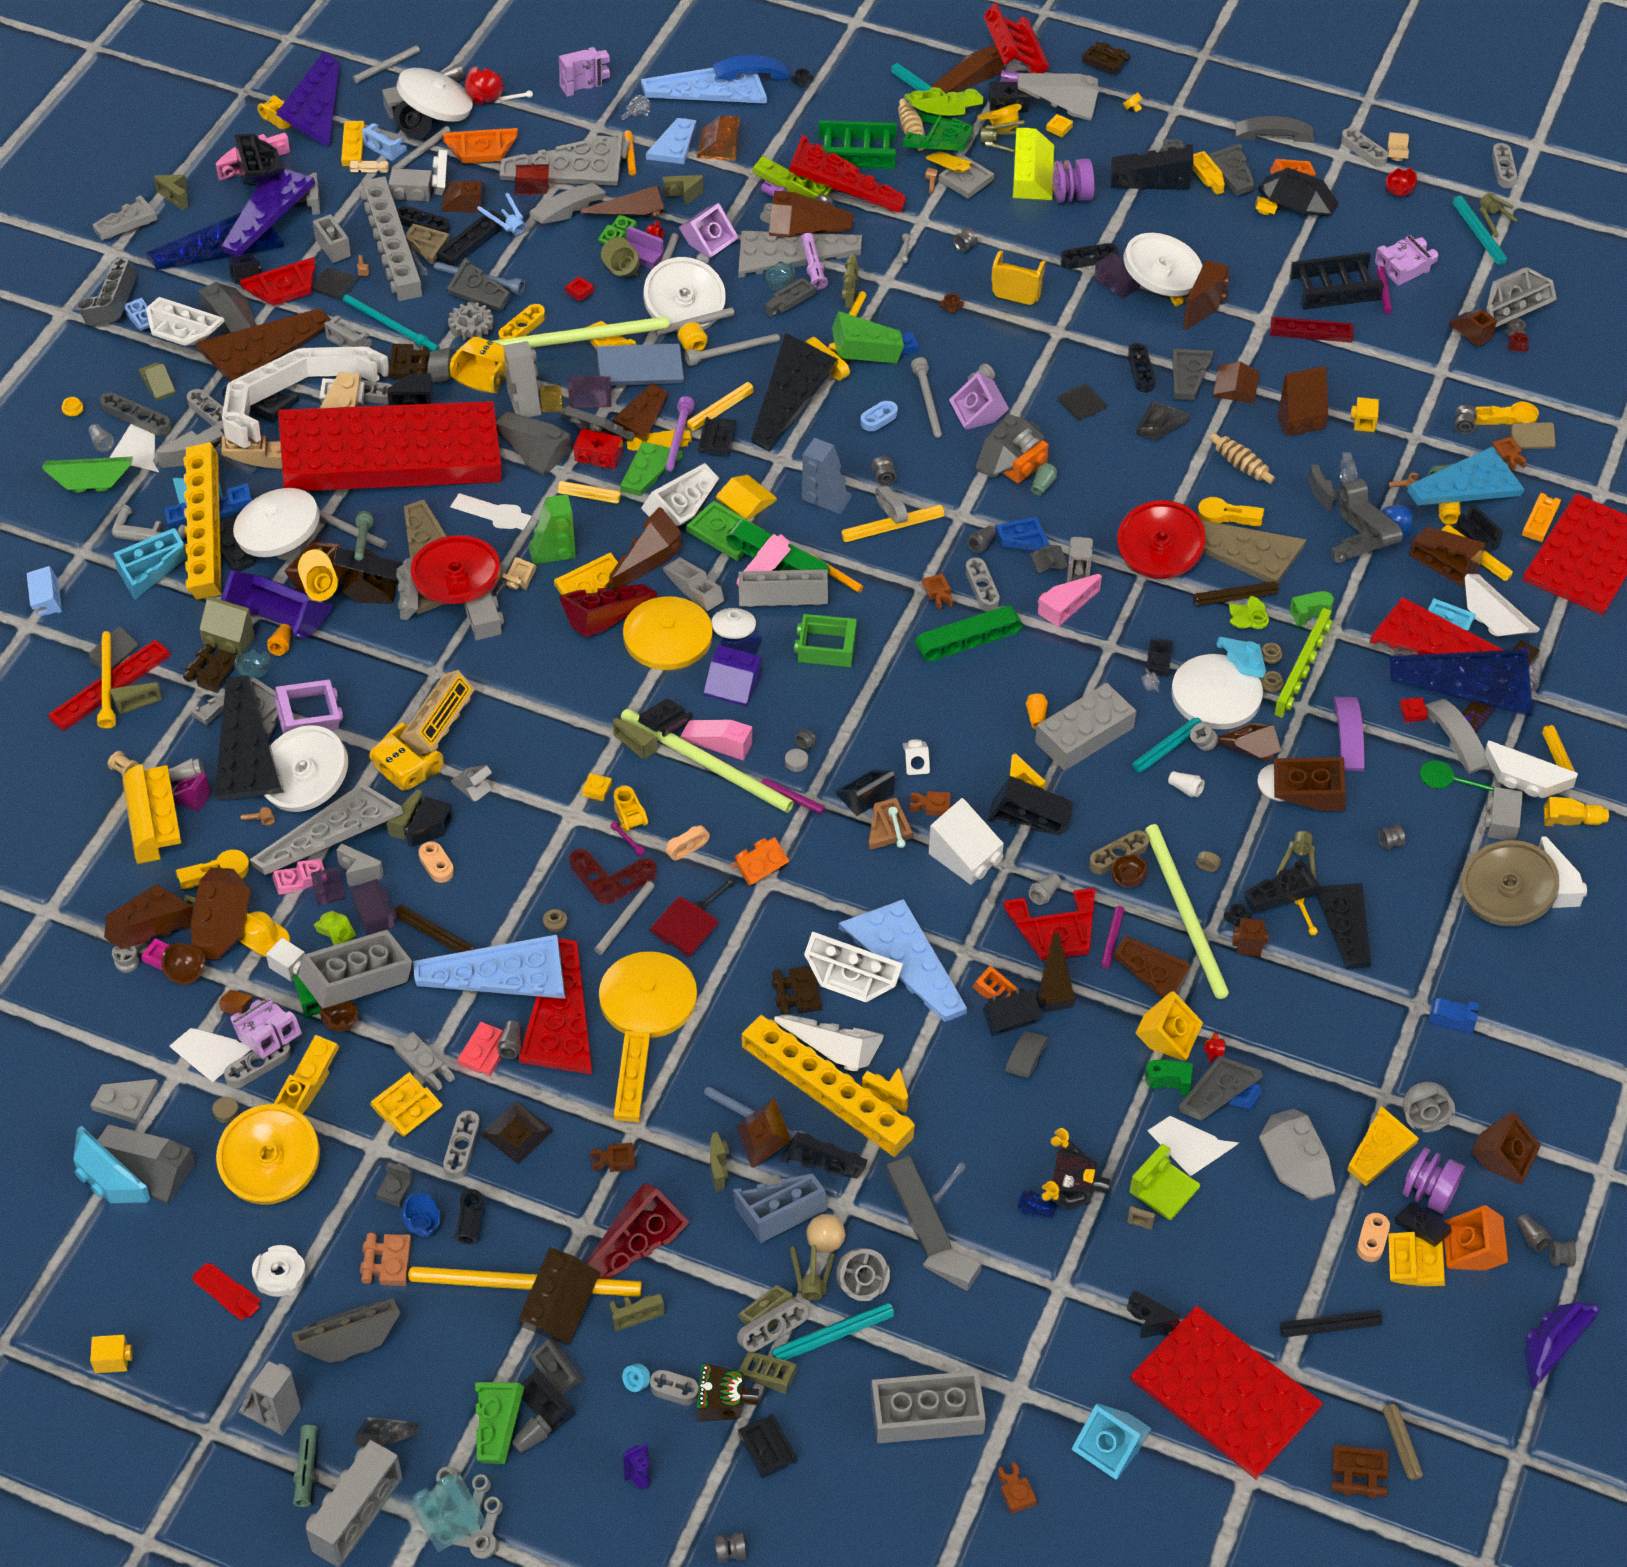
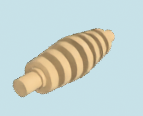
(910, 119)
(1242, 458)

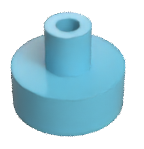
(636, 1377)

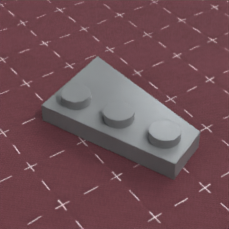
(124, 221)

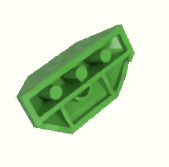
(87, 473)

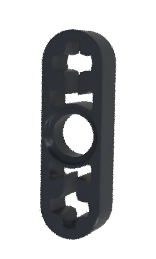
(412, 215)
(1071, 260)
(1144, 360)

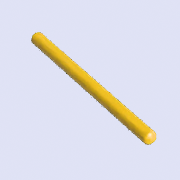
(511, 1280)

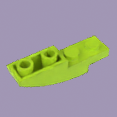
(939, 103)
(782, 177)

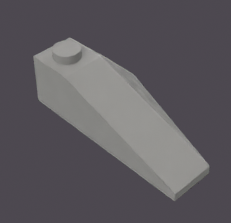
(1070, 91)

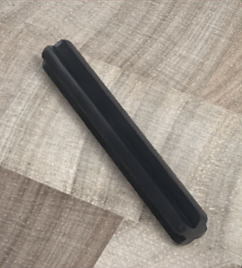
(1331, 1323)

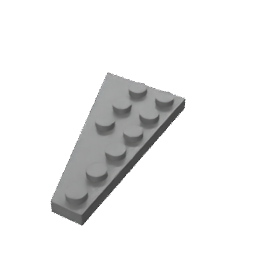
(762, 251)
(342, 819)

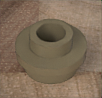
(1271, 653)
(1272, 681)
(555, 925)

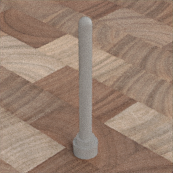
(694, 356)
(920, 369)

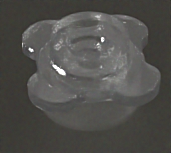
(1150, 681)

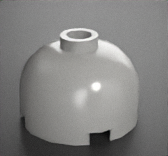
(1428, 1106)
(867, 1282)

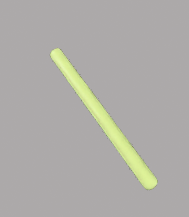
(591, 332)
(714, 764)
(1187, 912)

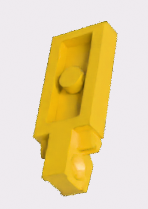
(1208, 172)

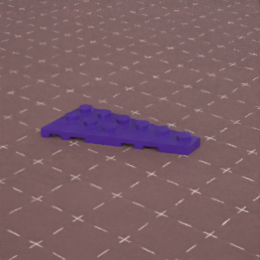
(313, 100)
(265, 208)

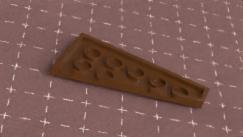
(256, 346)

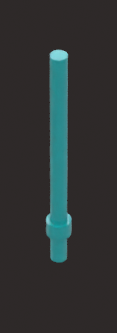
(419, 339)

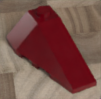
(600, 610)
(639, 1228)

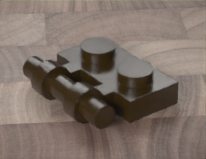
(1105, 57)
(402, 358)
(218, 669)
(804, 990)

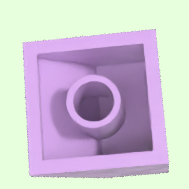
(709, 231)
(978, 402)

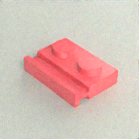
(481, 1050)

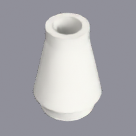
(1189, 784)

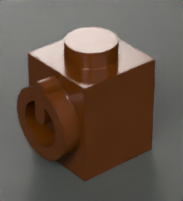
(1250, 936)

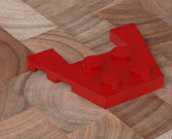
(1072, 926)

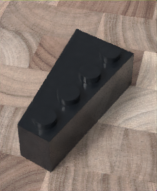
(1153, 170)

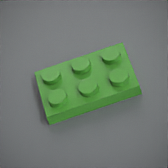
(714, 525)

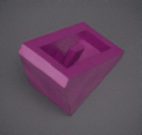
(192, 792)

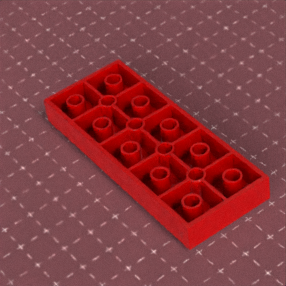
(389, 446)

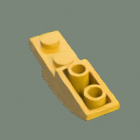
(309, 1077)

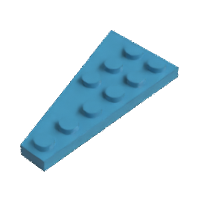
(1473, 478)

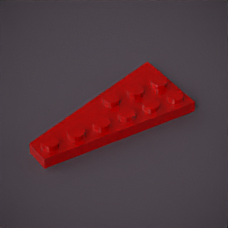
(841, 175)
(1426, 633)

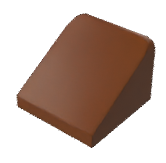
(235, 1002)

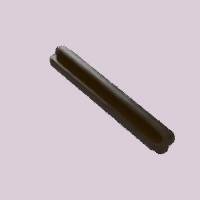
(1235, 593)
(432, 930)

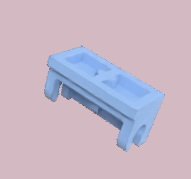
(382, 144)
(44, 591)

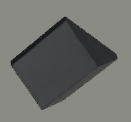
(867, 790)

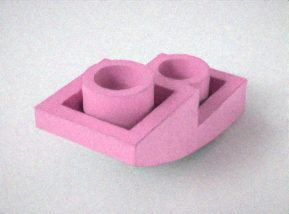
(296, 878)

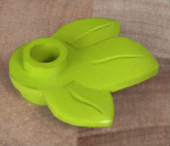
(1249, 616)

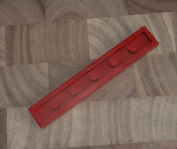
(121, 676)

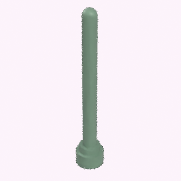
(364, 521)

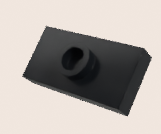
(1423, 1224)

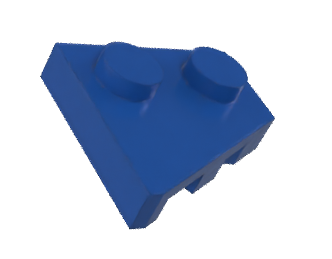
(1022, 534)

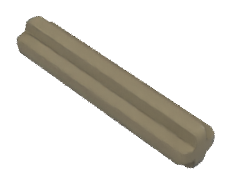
(1402, 1442)

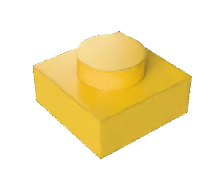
(1059, 125)
(1265, 206)
(597, 787)

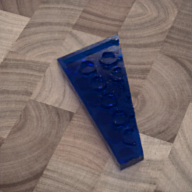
(207, 245)
(1485, 677)

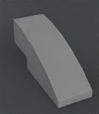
(694, 583)

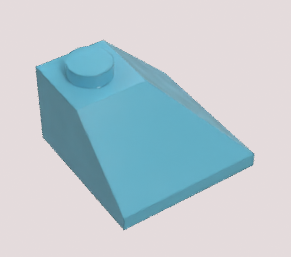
(1110, 1439)

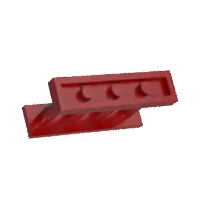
(1025, 42)

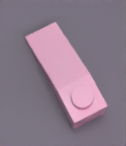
(1067, 598)
(720, 736)

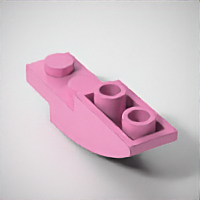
(227, 164)

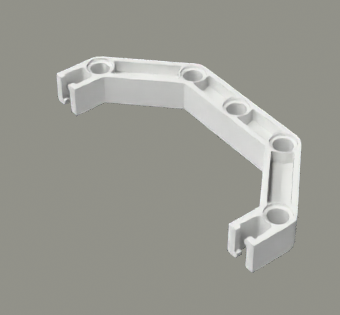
(285, 372)

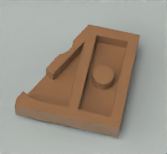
(882, 825)

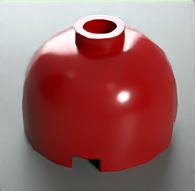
(483, 86)

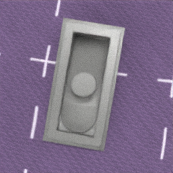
(954, 1268)

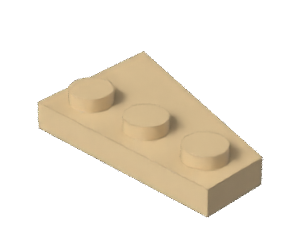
(343, 391)

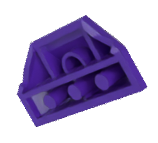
(1556, 1337)

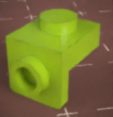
(336, 927)

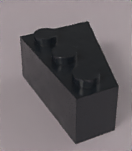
(1030, 806)

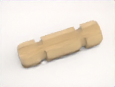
(369, 166)

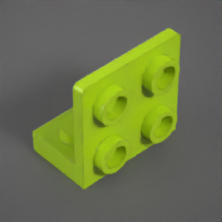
(1162, 1184)

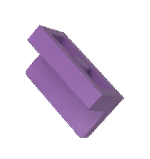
(647, 246)

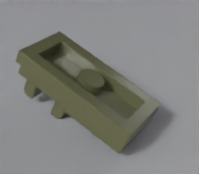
(633, 1314)

